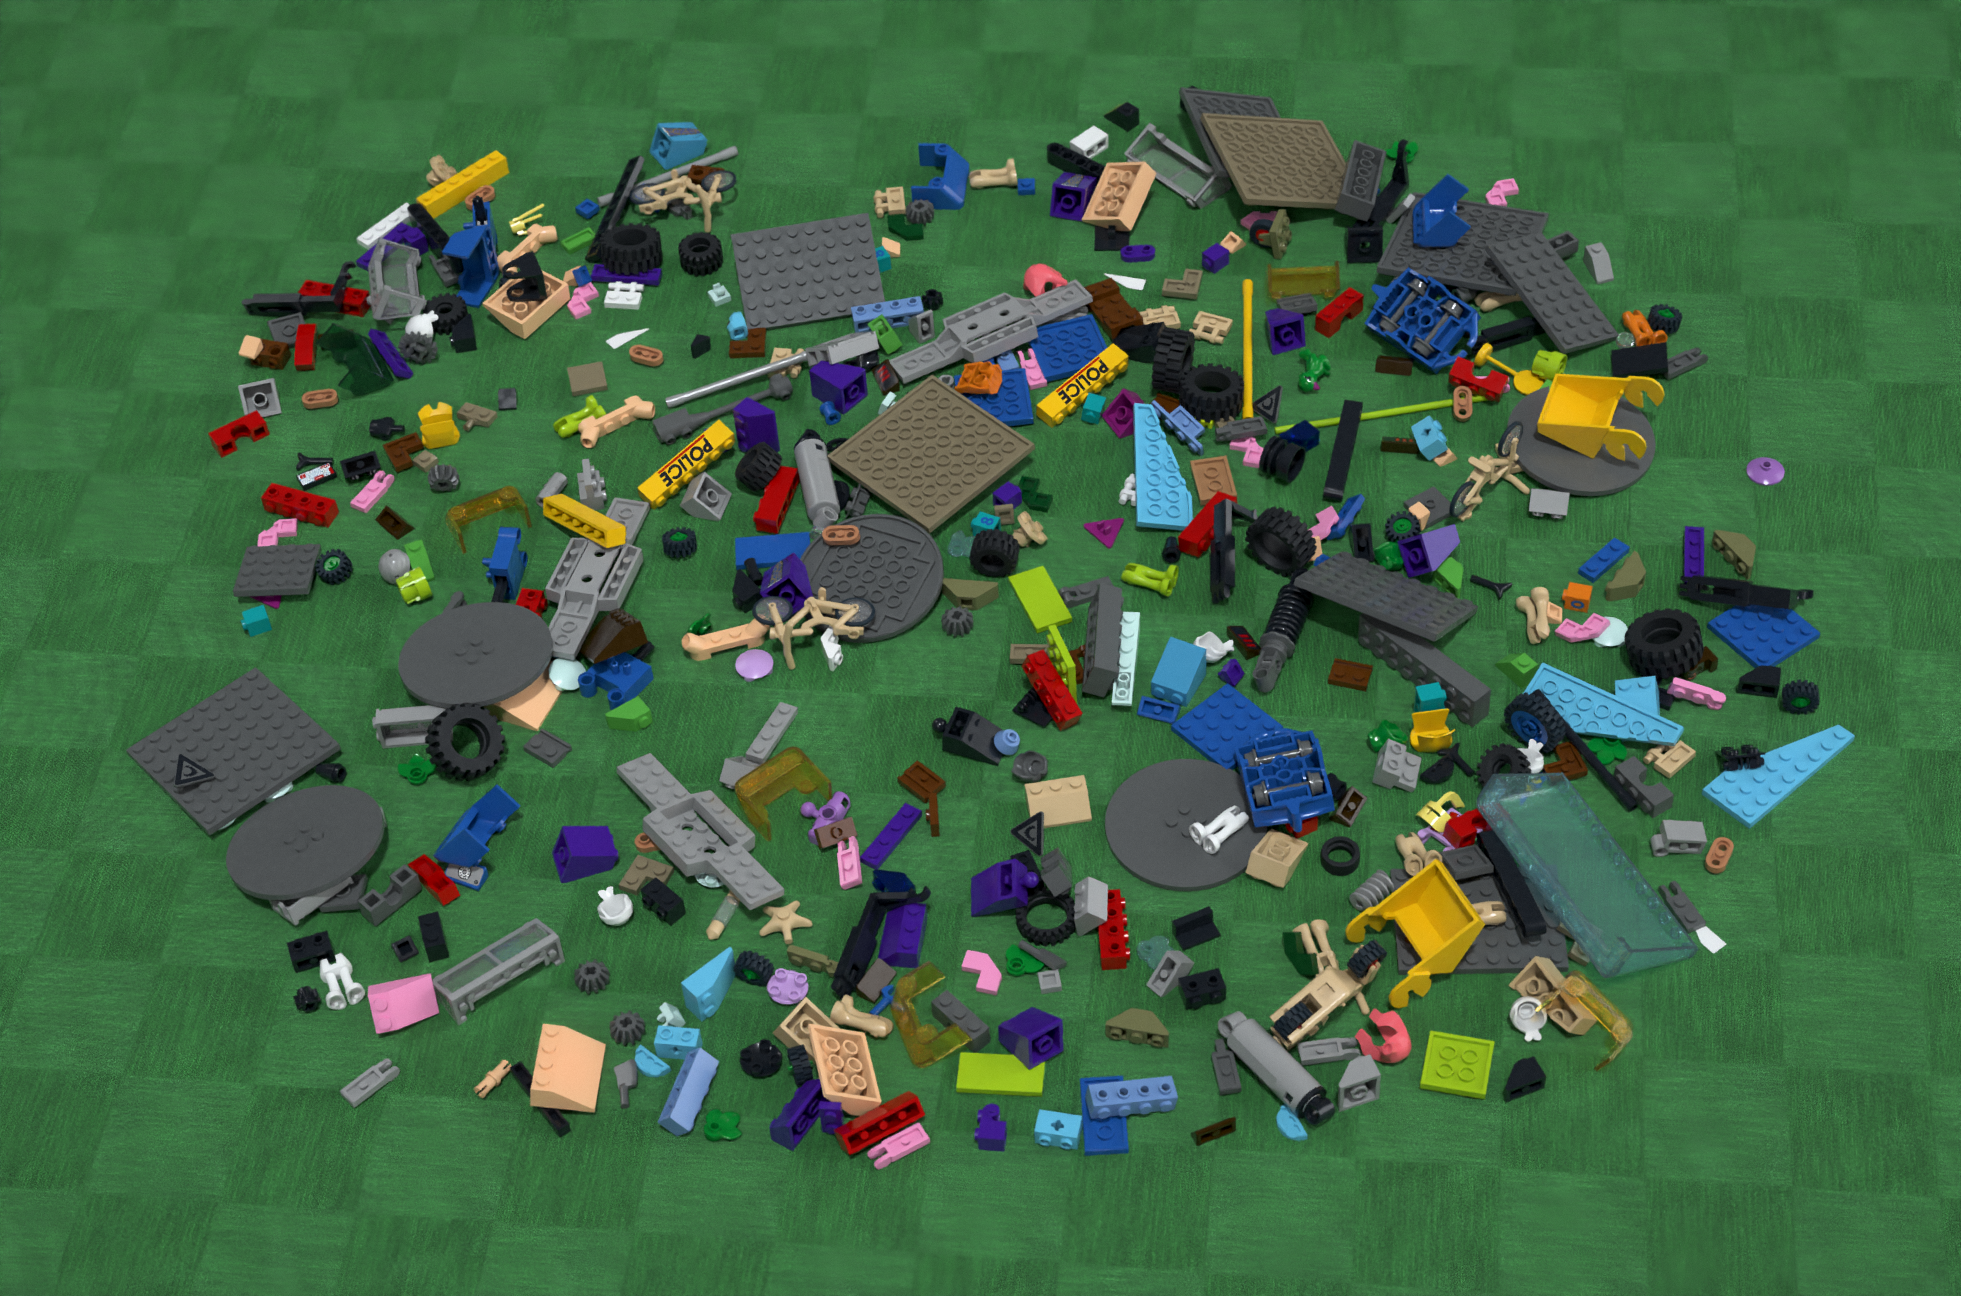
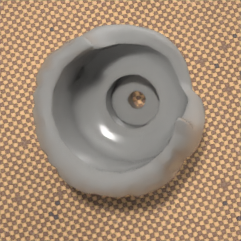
(393, 565)

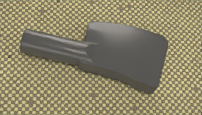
(1047, 957)
(626, 1078)

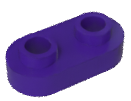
(1137, 253)

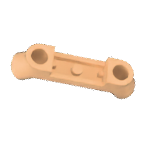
(536, 238)
(593, 428)
(702, 646)

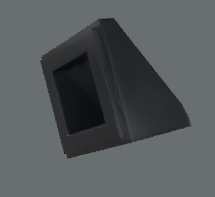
(700, 345)
(507, 399)
(404, 949)

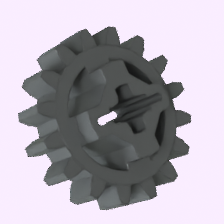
(419, 347)

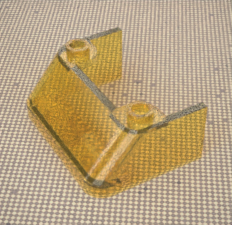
(1302, 280)
(482, 507)
(774, 778)
(1600, 1006)
(923, 1042)

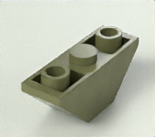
(1736, 549)
(1627, 580)
(969, 593)
(1138, 1027)

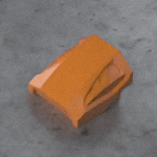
(980, 378)

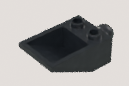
(1140, 341)
(969, 736)

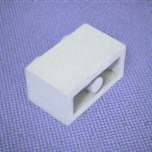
(1090, 142)

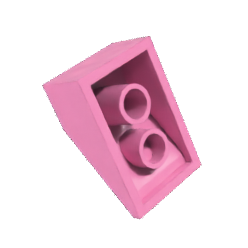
(402, 1002)

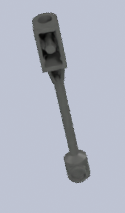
(1564, 244)
(682, 424)

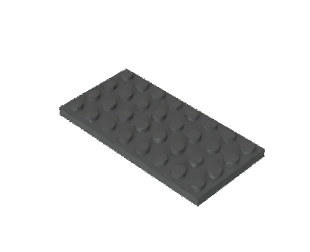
(1552, 293)

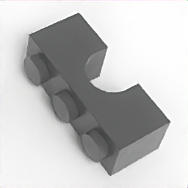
(1653, 798)
(1056, 872)
(402, 887)
(950, 1010)

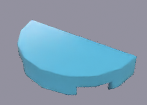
(649, 1064)
(1289, 1124)

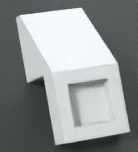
(830, 649)

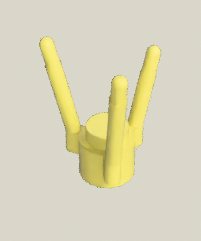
(517, 224)

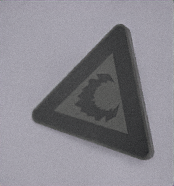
(1269, 404)
(190, 772)
(1031, 833)

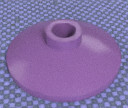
(1765, 471)

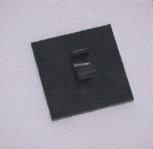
(1109, 239)

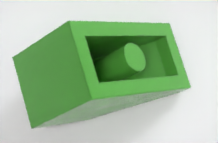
(885, 334)
(419, 558)
(1449, 576)
(1518, 668)
(629, 716)

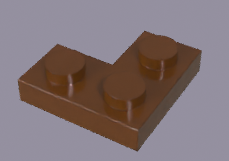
(752, 347)
(398, 450)
(1568, 762)

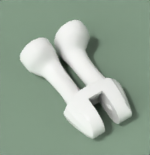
(334, 972)

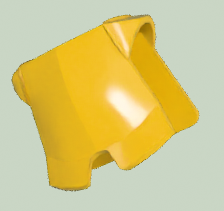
(438, 427)
(1430, 731)

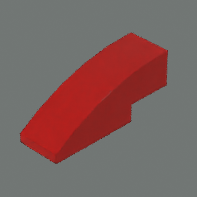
(305, 347)
(434, 879)

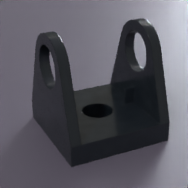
(1356, 236)
(533, 282)

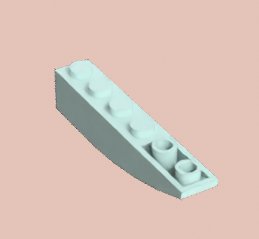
(1124, 683)

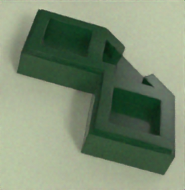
(910, 232)
(1030, 496)
(1304, 962)

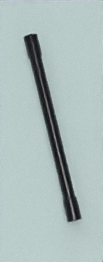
(1623, 795)

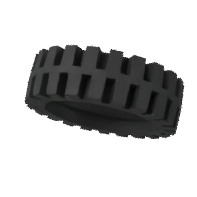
(1046, 935)

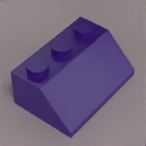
(755, 425)
(904, 935)
(798, 1115)

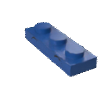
(1346, 516)
(1603, 560)

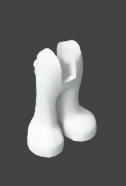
(1229, 819)

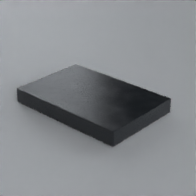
(1640, 360)

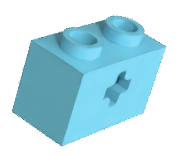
(1429, 437)
(676, 1041)
(1058, 1129)

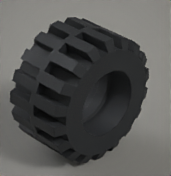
(700, 253)
(758, 466)
(994, 553)

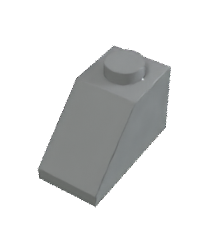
(1598, 263)
(922, 326)
(1166, 975)

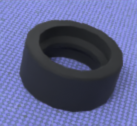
(1342, 868)

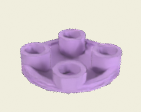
(754, 664)
(787, 986)

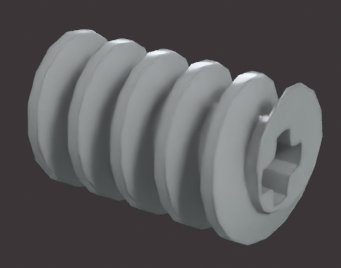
(1372, 891)

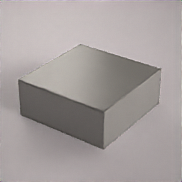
(1049, 981)

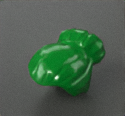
(1389, 556)
(1384, 732)

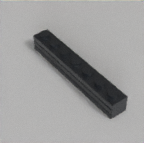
(551, 1115)

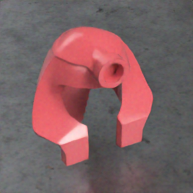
(1038, 275)
(1397, 1041)

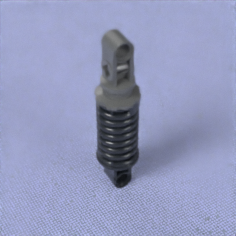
(1282, 632)

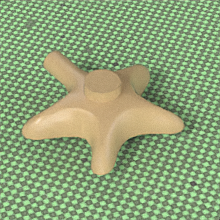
(784, 920)

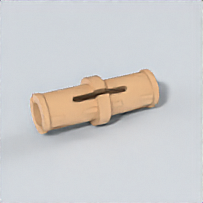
(493, 1078)

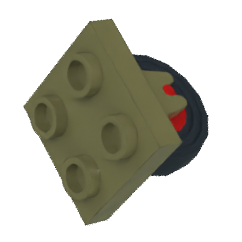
(1272, 234)

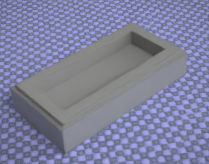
(1403, 206)

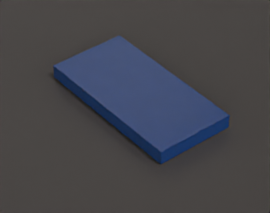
(770, 548)
(1105, 1134)

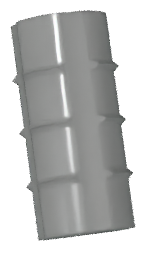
(552, 487)

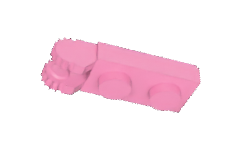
(1034, 375)
(372, 492)
(1697, 693)
(849, 864)
(899, 1145)

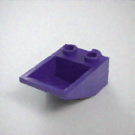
(1001, 887)

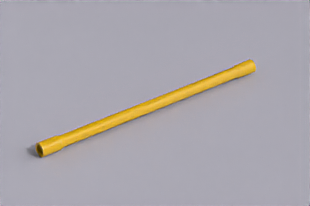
(1247, 291)

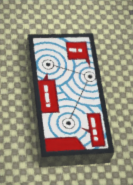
(316, 476)

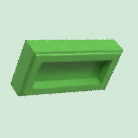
(578, 241)

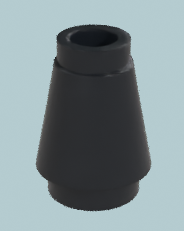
(1171, 550)
(331, 771)

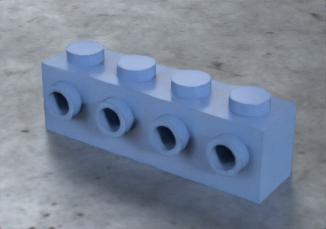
(895, 312)
(688, 1092)
(1131, 1097)

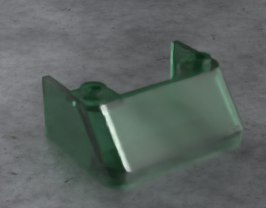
(365, 363)

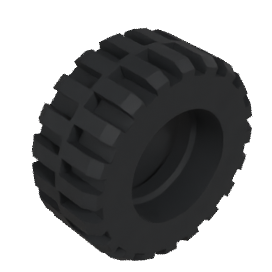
(1664, 643)
(482, 725)

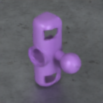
(832, 809)

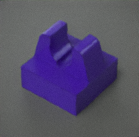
(1231, 672)

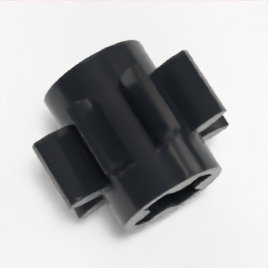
(932, 299)
(307, 999)

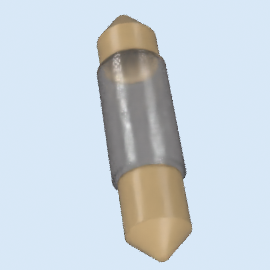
(723, 916)

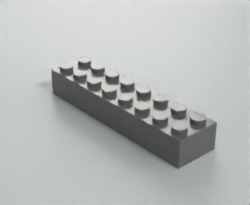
(1426, 665)

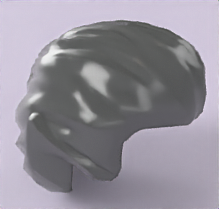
(1030, 766)

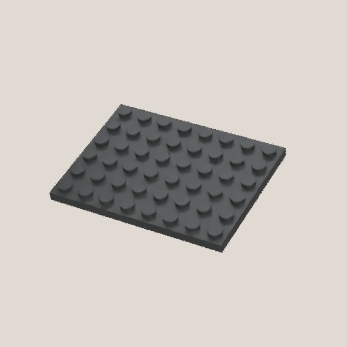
(1216, 102)
(807, 271)
(1387, 595)
(1496, 947)

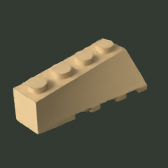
(1538, 981)

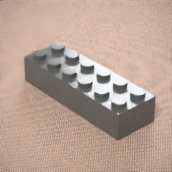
(1360, 180)
(1102, 640)

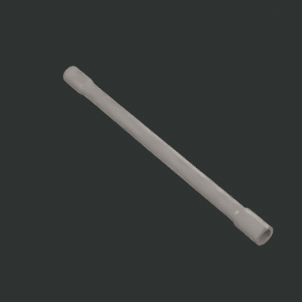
(722, 155)
(680, 398)

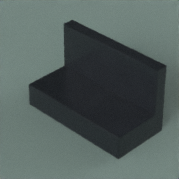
(1195, 928)

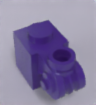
(991, 1132)

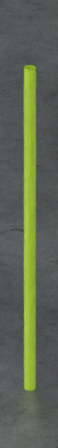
(1385, 413)

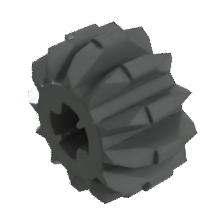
(920, 212)
(443, 477)
(957, 621)
(591, 976)
(627, 1028)

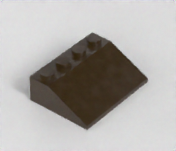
(613, 636)

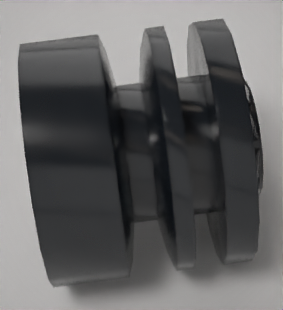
(1282, 459)

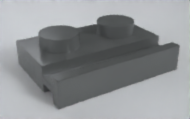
(1299, 303)
(547, 748)

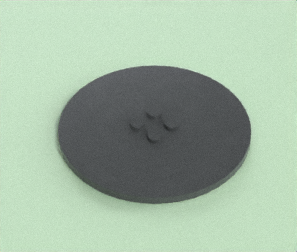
(1571, 470)
(890, 566)
(475, 655)
(1152, 818)
(305, 842)

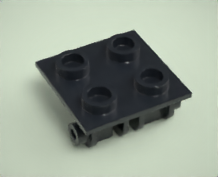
(1033, 708)
(1734, 757)

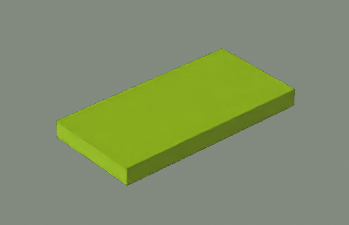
(1040, 599)
(998, 1075)

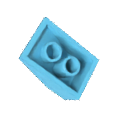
(1639, 691)
(709, 985)

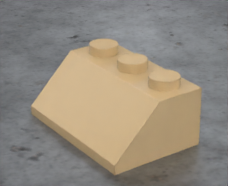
(1061, 801)

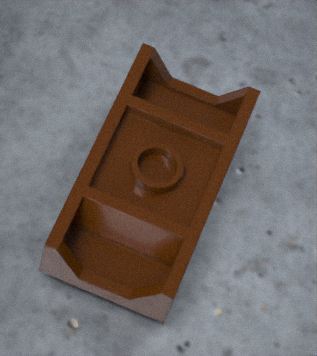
(1111, 308)

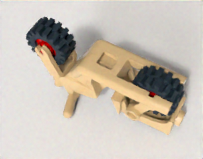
(1324, 993)

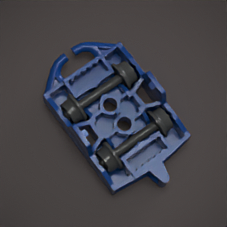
(1417, 294)
(1286, 772)

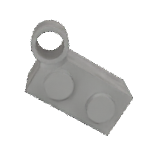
(1679, 838)

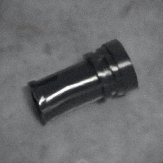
(753, 571)

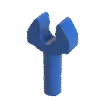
(887, 999)

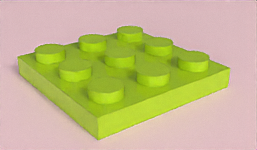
(1061, 659)
(1457, 1064)

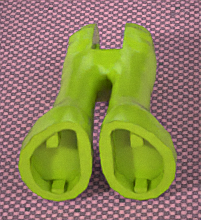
(569, 424)
(1157, 580)

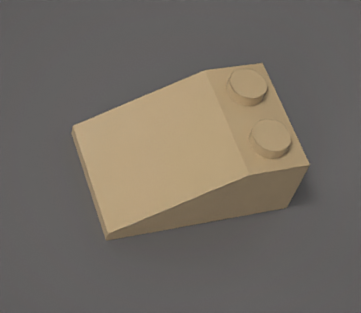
(1276, 858)
(794, 1028)

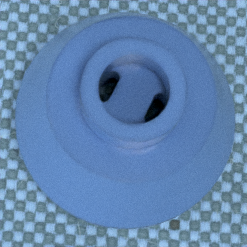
(1007, 741)

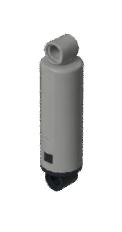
(816, 479)
(1276, 1068)

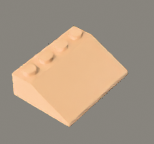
(1119, 195)
(527, 316)
(529, 706)
(845, 1068)
(566, 1070)

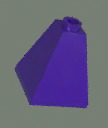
(1285, 330)

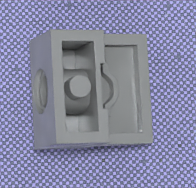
(591, 487)
(1396, 767)

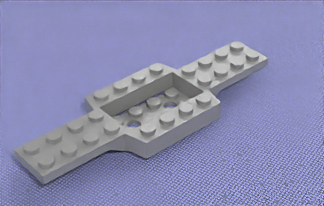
(983, 319)
(581, 600)
(674, 809)

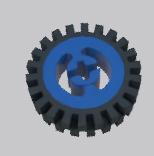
(1534, 720)

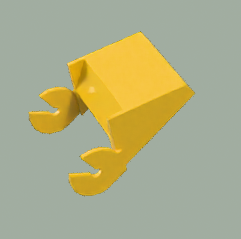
(1582, 409)
(1435, 921)

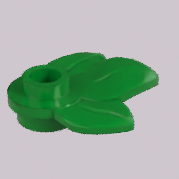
(1411, 148)
(700, 626)
(1607, 749)
(416, 769)
(1023, 960)
(721, 1125)

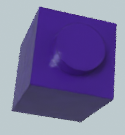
(416, 239)
(1215, 258)
(1007, 494)

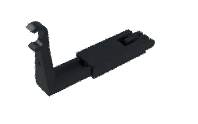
(1392, 192)
(291, 303)
(1508, 334)
(1223, 547)
(1741, 592)
(862, 937)

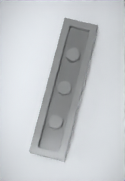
(771, 733)

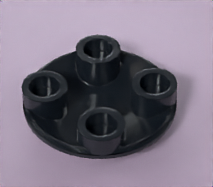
(761, 1059)

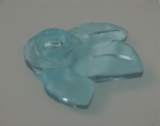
(960, 544)
(1156, 950)

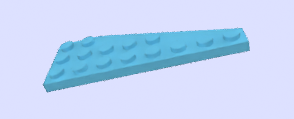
(1159, 487)
(1600, 712)
(1756, 791)

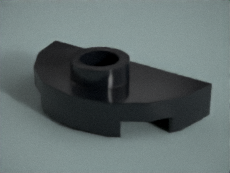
(842, 493)
(1439, 771)

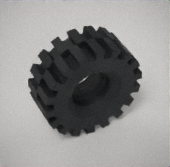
(442, 304)
(1500, 756)

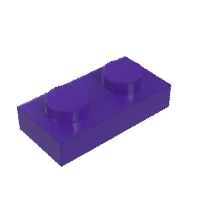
(830, 1116)

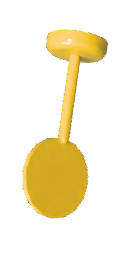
(1524, 381)

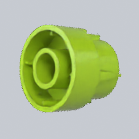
(1548, 364)
(413, 586)

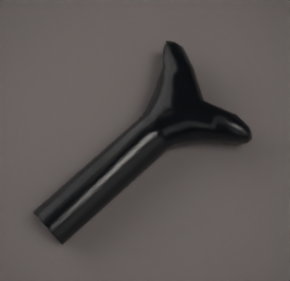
(304, 461)
(1499, 588)
(1457, 759)

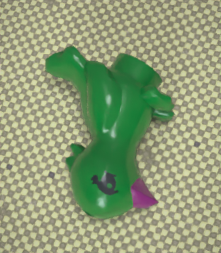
(1315, 368)

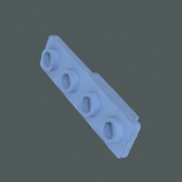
(1184, 425)

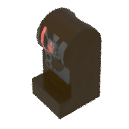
(1708, 662)

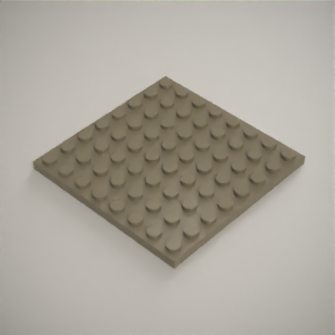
(1278, 159)
(931, 453)

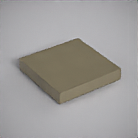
(587, 378)

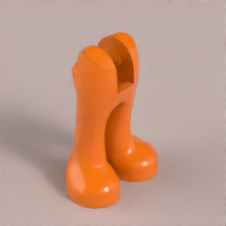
(1635, 322)

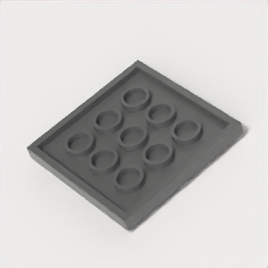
(277, 570)

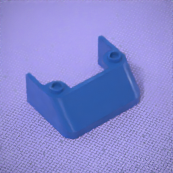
(944, 192)
(1435, 215)
(479, 262)
(469, 835)

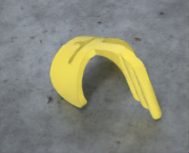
(1434, 820)

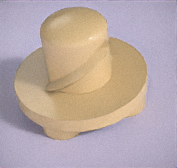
(440, 171)
(1029, 531)

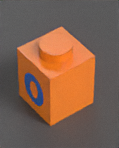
(1577, 597)

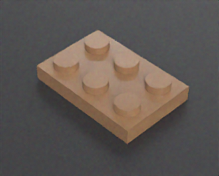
(1212, 476)

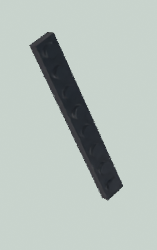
(616, 205)

